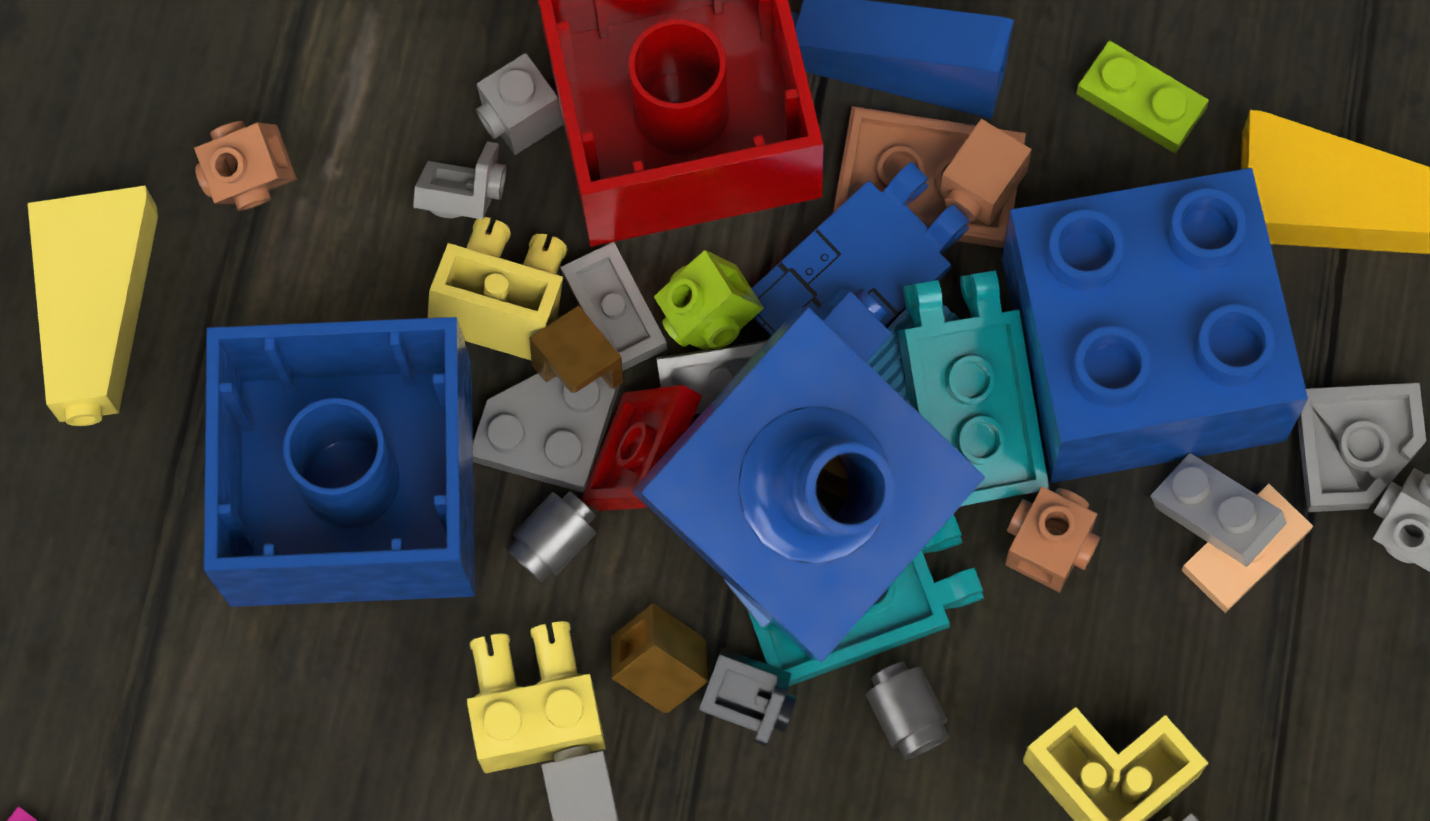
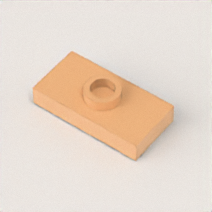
(1228, 580)

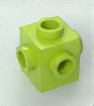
(707, 303)

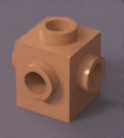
(243, 164)
(1049, 556)

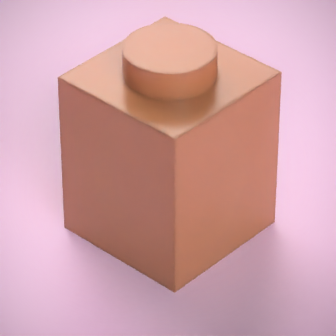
(984, 173)

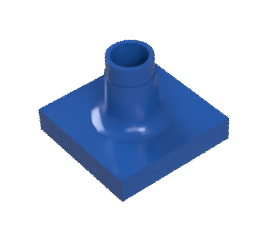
(749, 472)

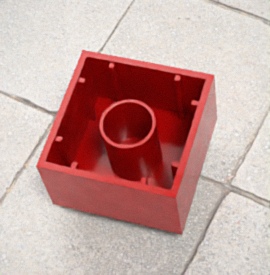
(682, 110)

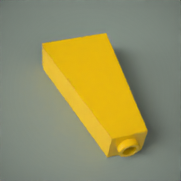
(1334, 189)

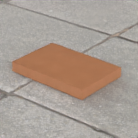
(886, 142)

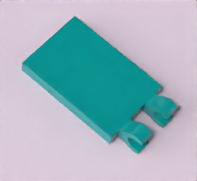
(975, 384)
(903, 613)

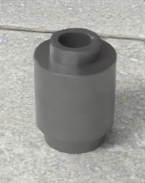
(552, 535)
(907, 710)

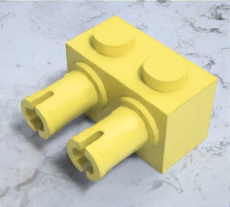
(496, 298)
(532, 722)

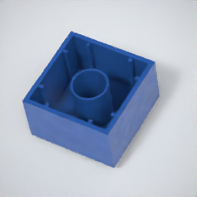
(1153, 325)
(339, 462)

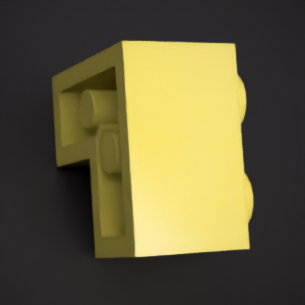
(1105, 786)

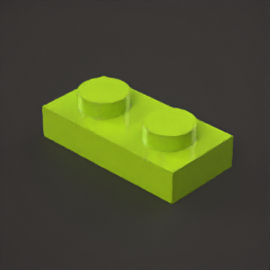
(1142, 97)

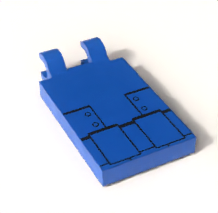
(863, 245)

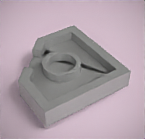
(545, 430)
(1357, 442)

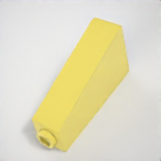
(89, 292)

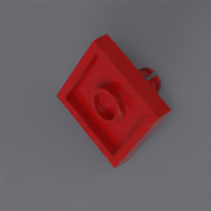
(638, 437)

